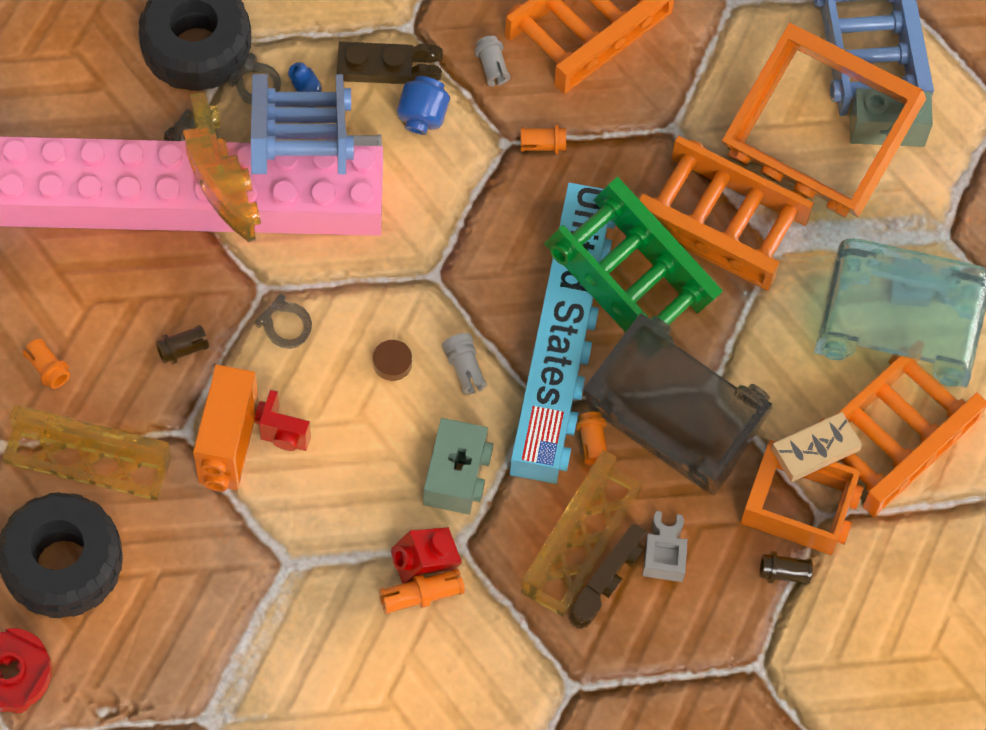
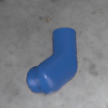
(304, 78)

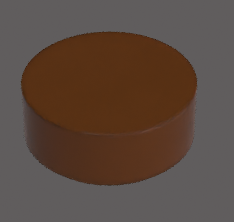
(392, 360)

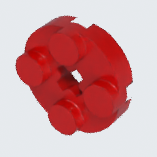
(33, 667)

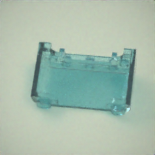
(904, 307)

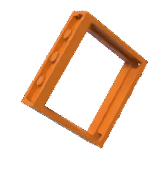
(798, 39)

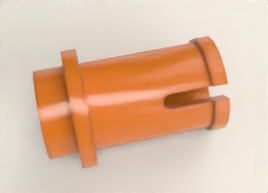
(543, 139)
(52, 371)
(592, 433)

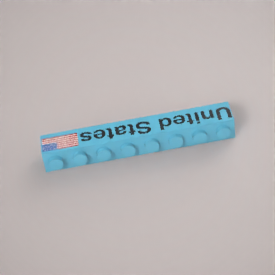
(558, 354)

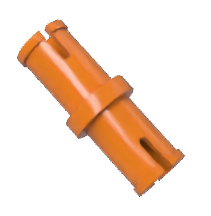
(421, 591)

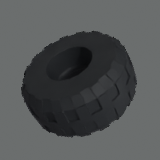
(198, 63)
(53, 520)

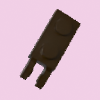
(387, 62)
(606, 578)

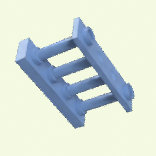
(909, 51)
(298, 107)

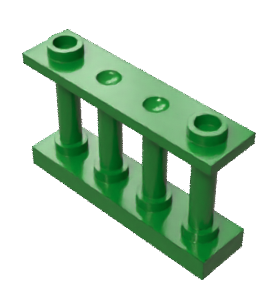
(652, 240)

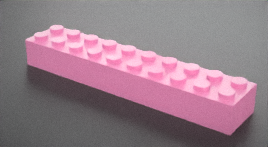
(155, 188)

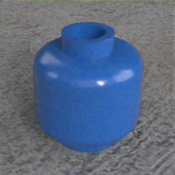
(423, 105)

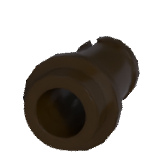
(180, 344)
(785, 568)

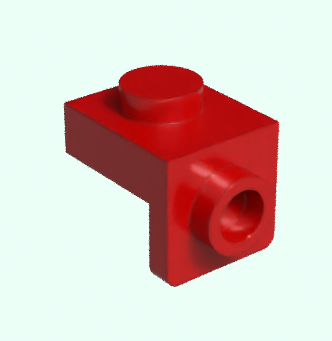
(283, 430)
(425, 553)

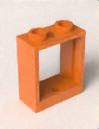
(226, 428)
(834, 476)

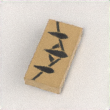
(816, 447)

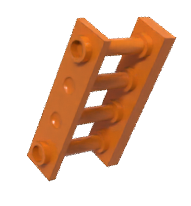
(597, 46)
(724, 247)
(934, 438)

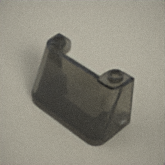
(676, 404)

